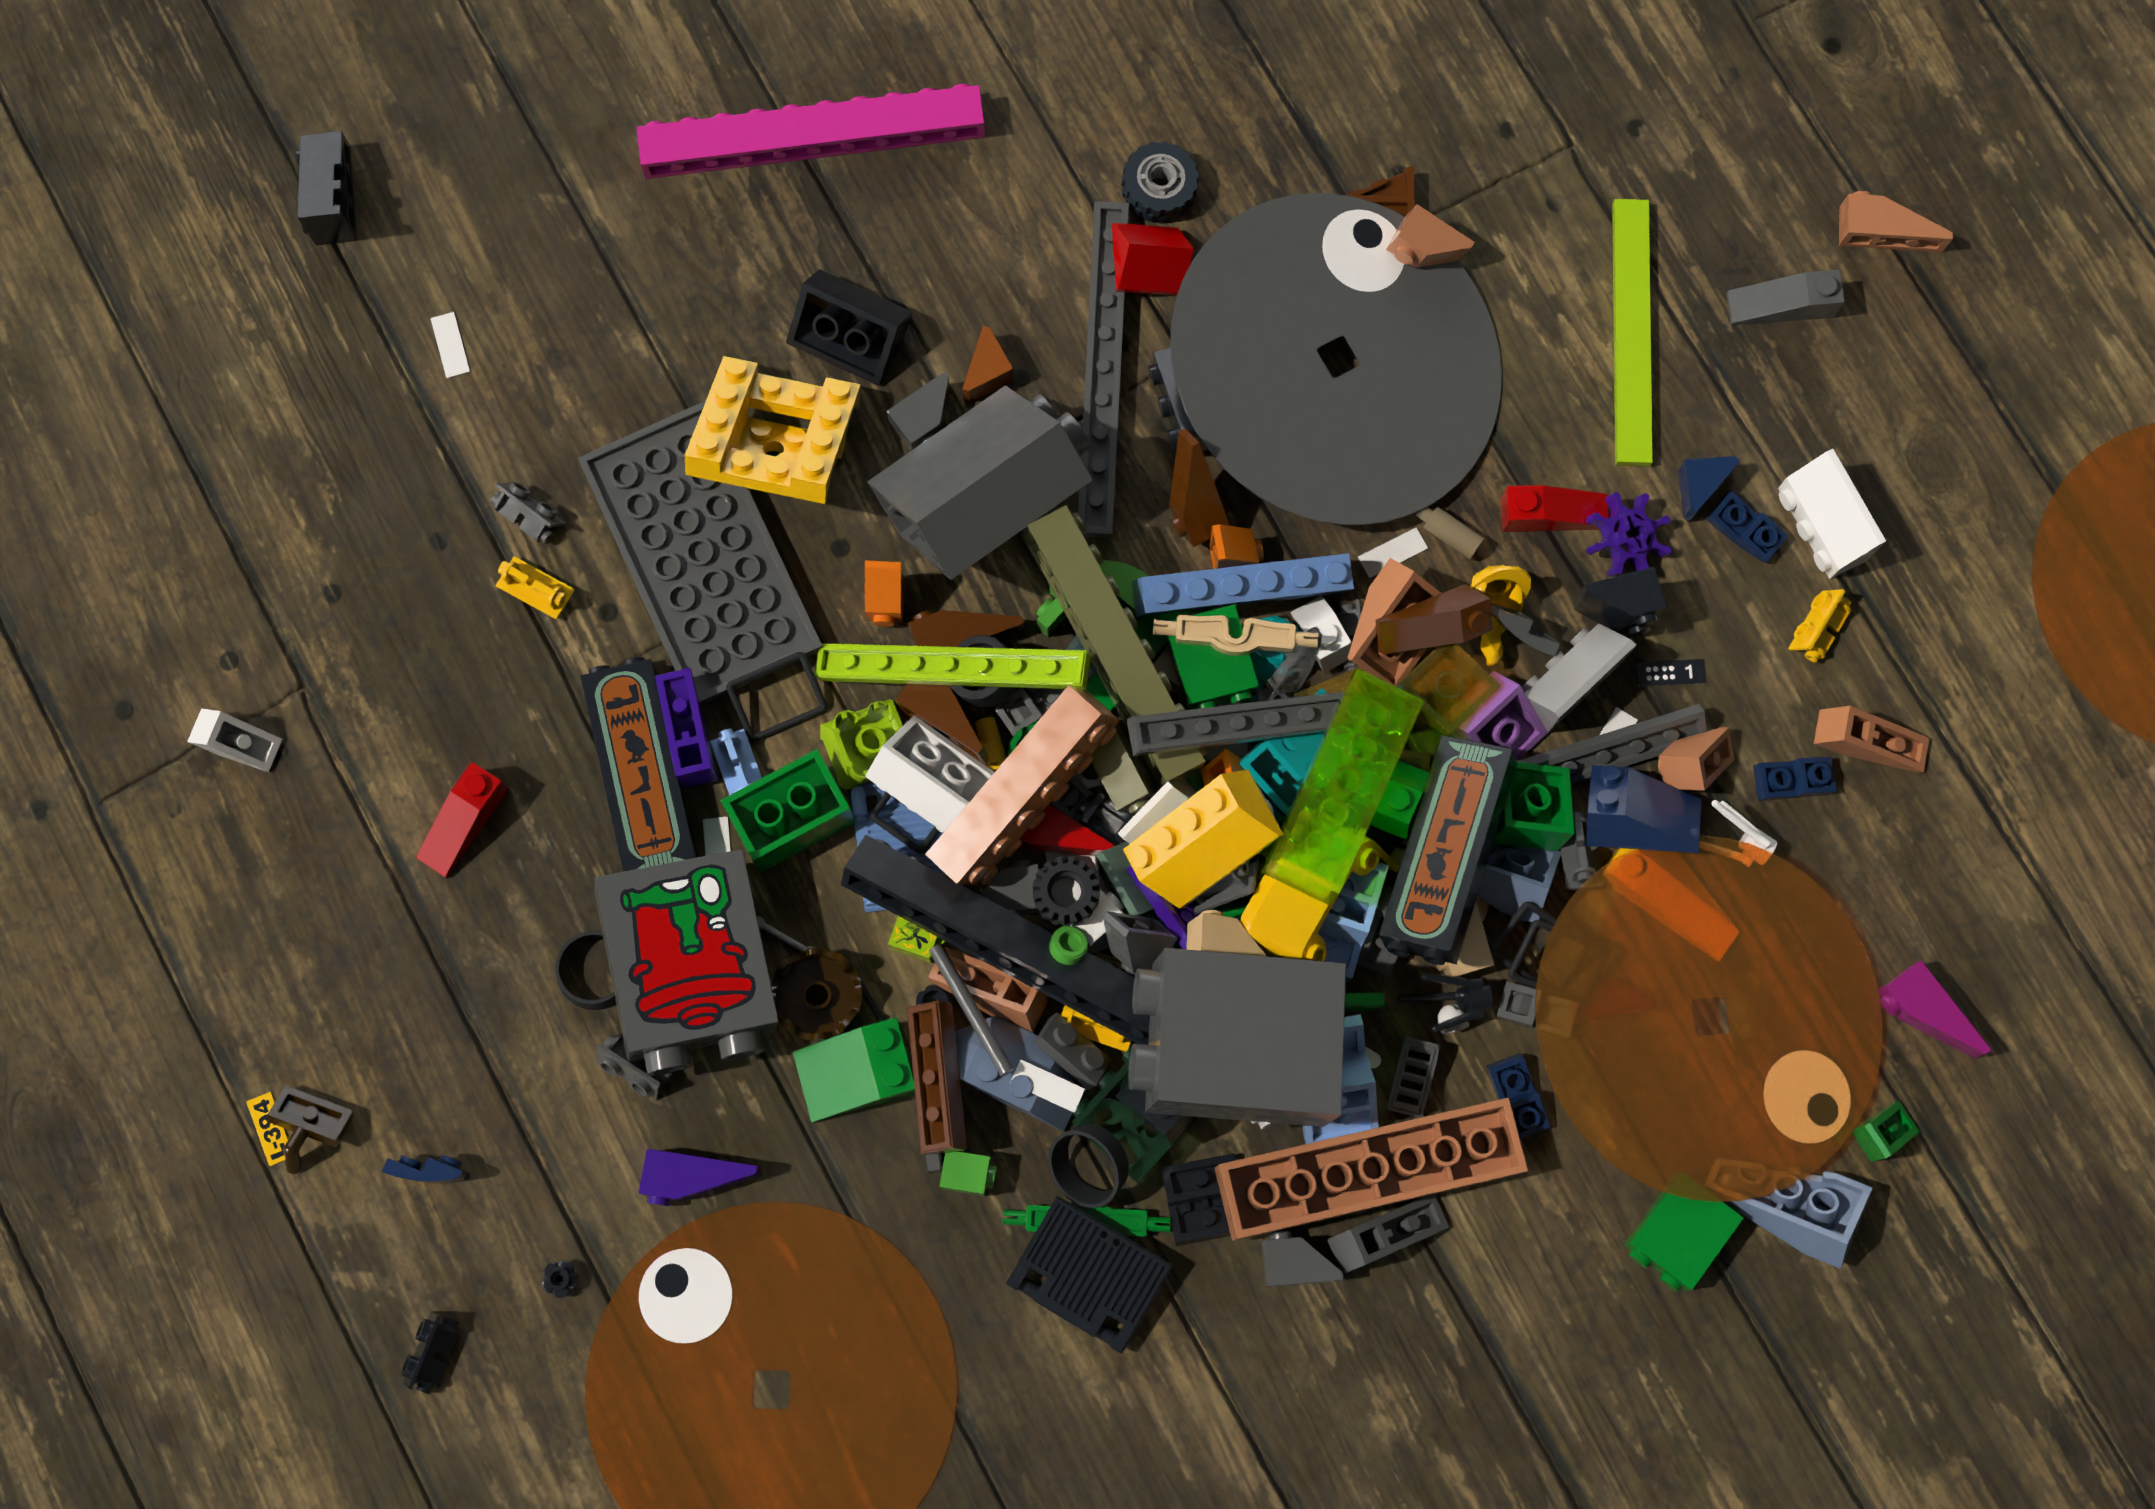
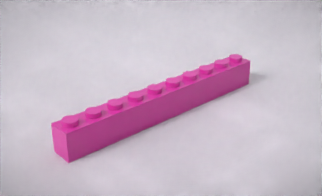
(810, 131)

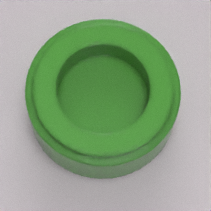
(1068, 945)

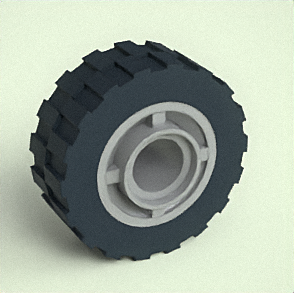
(1161, 162)

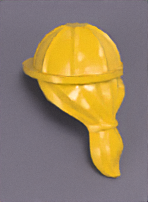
(1505, 587)

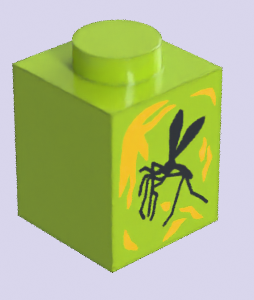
(913, 940)

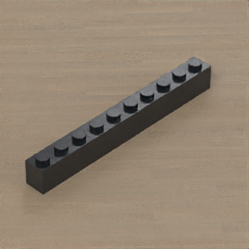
(993, 935)

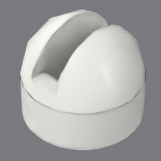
(1449, 1012)

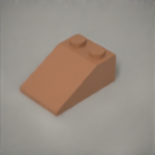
(1390, 592)

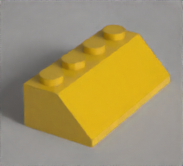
(1204, 839)

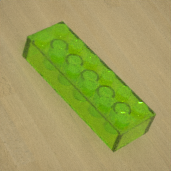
(1343, 787)

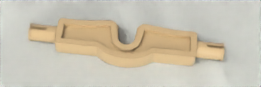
(1255, 636)

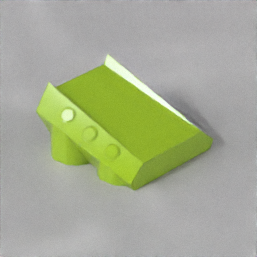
(856, 739)

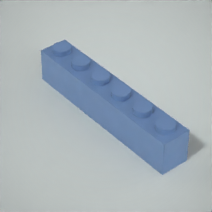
(1242, 585)

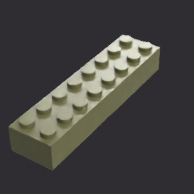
(1107, 632)

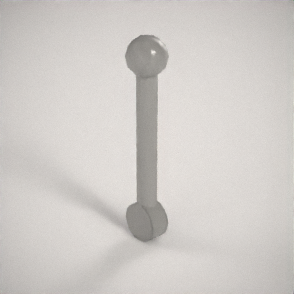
(781, 936)

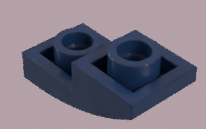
(1745, 528)
(1794, 778)
(1513, 1081)
(434, 1171)

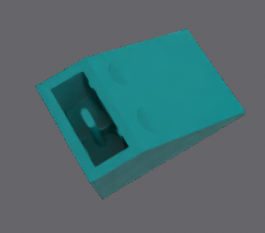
(1282, 765)

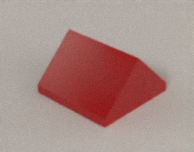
(1149, 258)

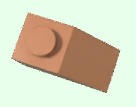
(1427, 240)
(1696, 760)

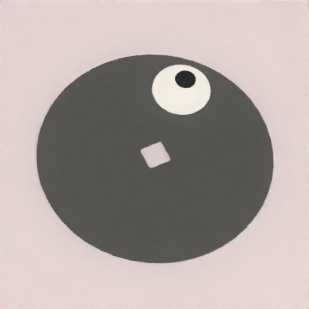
(1270, 410)

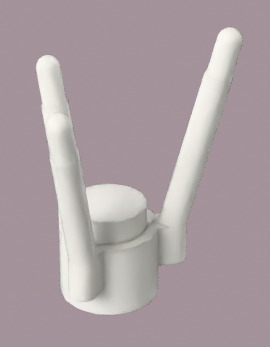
(1752, 834)

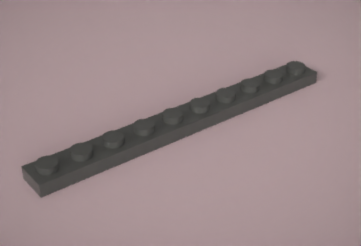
(1102, 375)
(1613, 748)

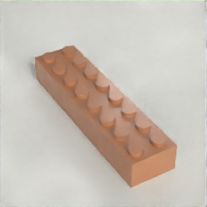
(1370, 1169)

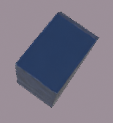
(1701, 479)

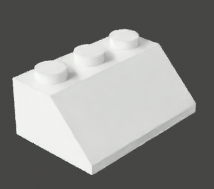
(1831, 515)
(928, 773)

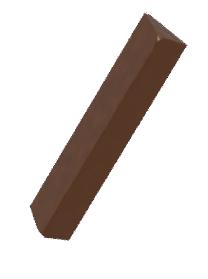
(936, 1078)

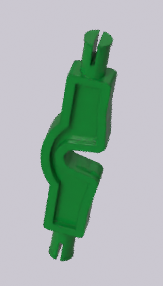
(1125, 1221)

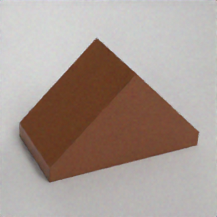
(987, 369)

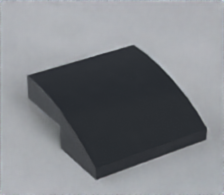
(1195, 1200)

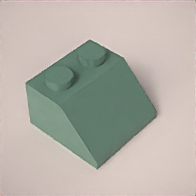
(1112, 867)

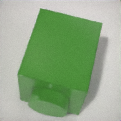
(967, 1173)

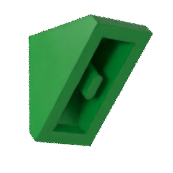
(1885, 1132)

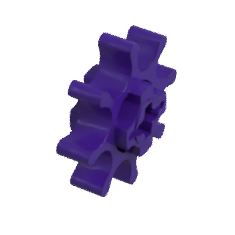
(1637, 525)

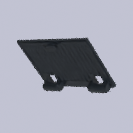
(1089, 1273)

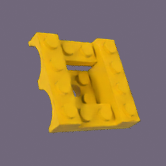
(733, 446)

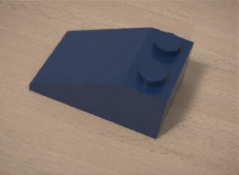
(1640, 812)

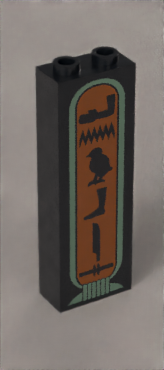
(637, 765)
(1448, 850)

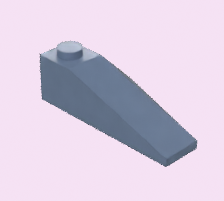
(1518, 877)
(1812, 1215)

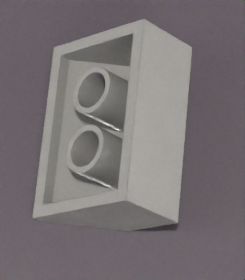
(1576, 673)

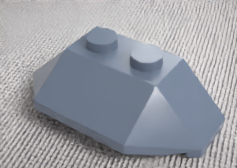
(1018, 1044)

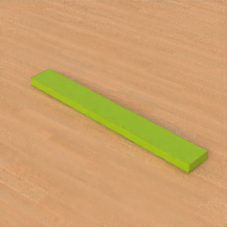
(1632, 333)
(953, 666)

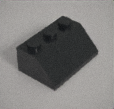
(848, 326)

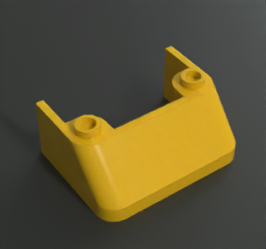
(1288, 921)

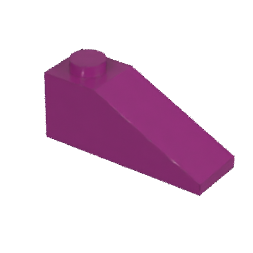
(1926, 1006)

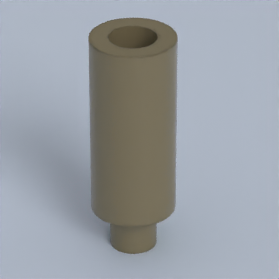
(1451, 531)

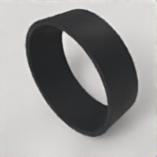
(599, 1004)
(1070, 1183)

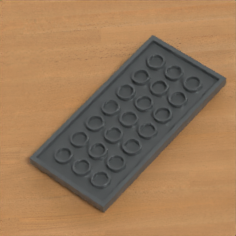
(698, 558)

